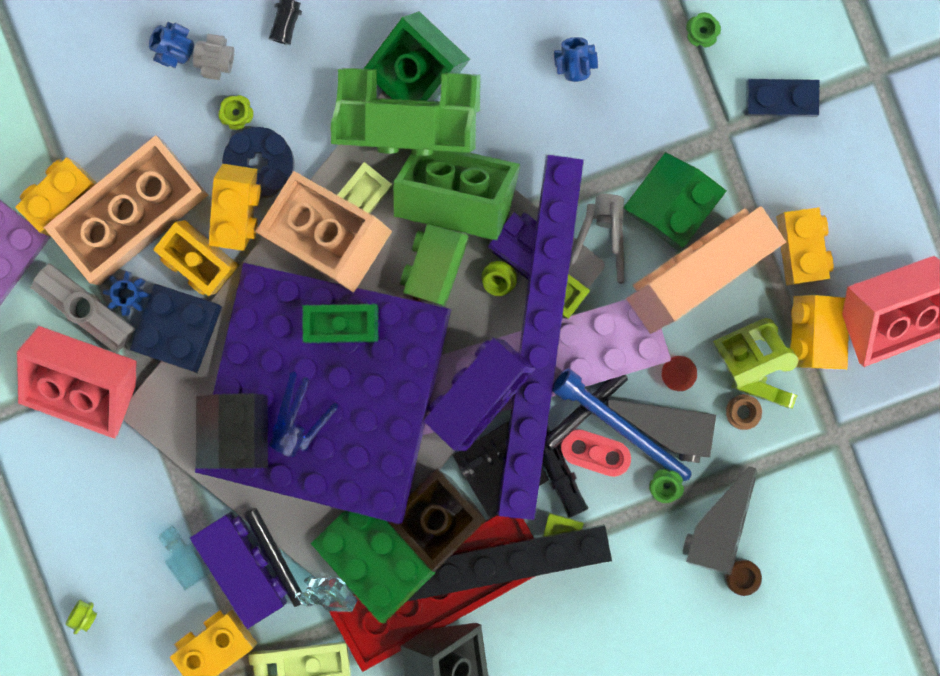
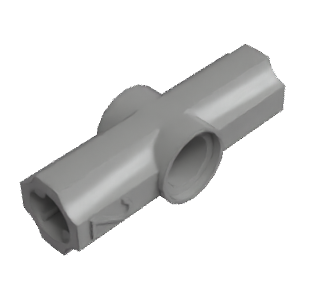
(66, 294)

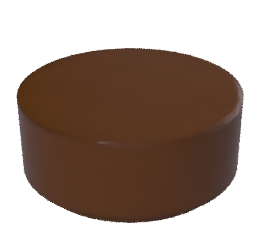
(744, 578)

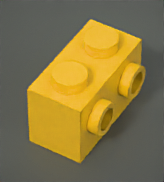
(56, 192)
(233, 207)
(805, 249)
(188, 252)
(819, 332)
(215, 647)

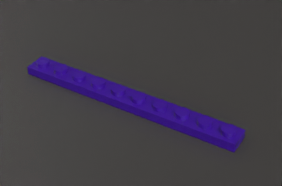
(540, 335)

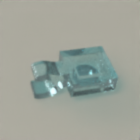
(185, 560)
(329, 593)

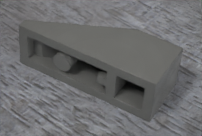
(675, 429)
(720, 530)

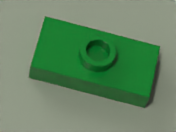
(340, 323)

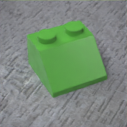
(435, 264)

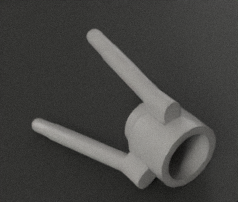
(609, 214)

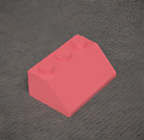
(894, 311)
(75, 381)

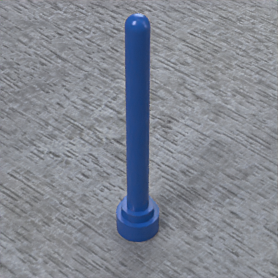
(569, 386)

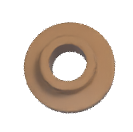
(754, 416)

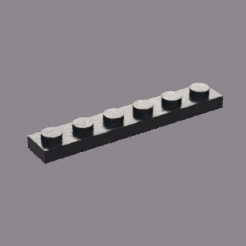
(518, 561)

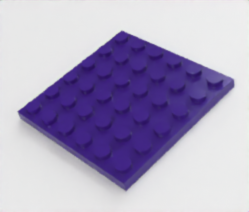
(382, 390)

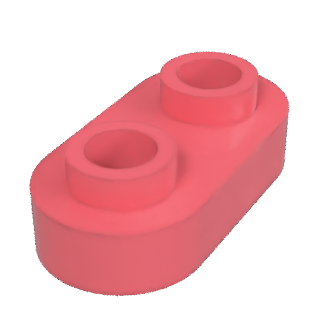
(595, 453)

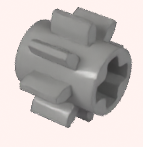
(213, 56)

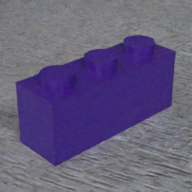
(478, 394)
(240, 569)

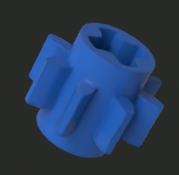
(171, 44)
(576, 59)
(121, 285)

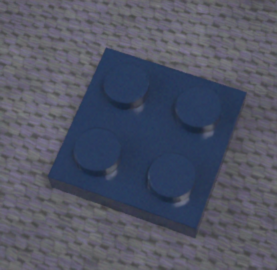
(176, 328)

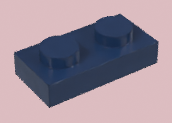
(782, 97)

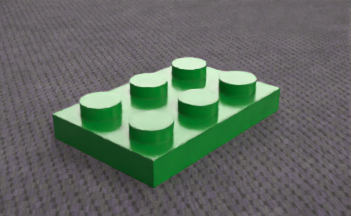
(372, 562)

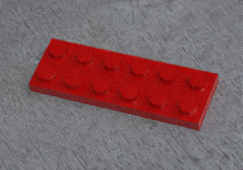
(375, 642)

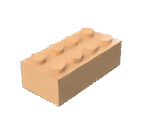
(126, 211)
(704, 268)

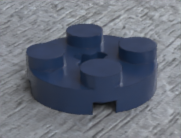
(273, 148)

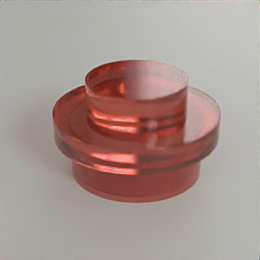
(679, 373)

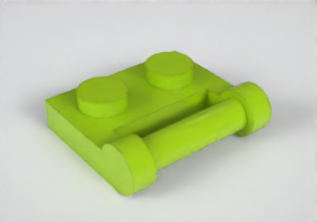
(745, 358)

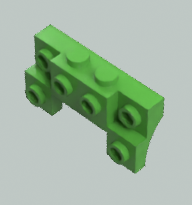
(405, 124)

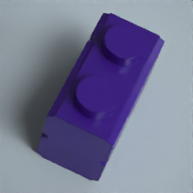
(516, 243)

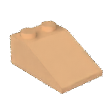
(324, 231)

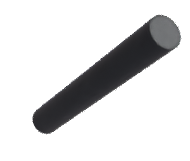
(581, 413)
(273, 554)

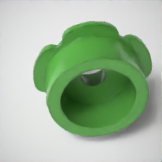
(712, 27)
(663, 494)

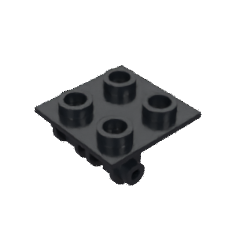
(483, 467)

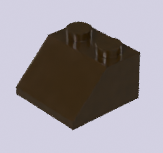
(438, 519)

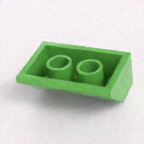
(456, 192)

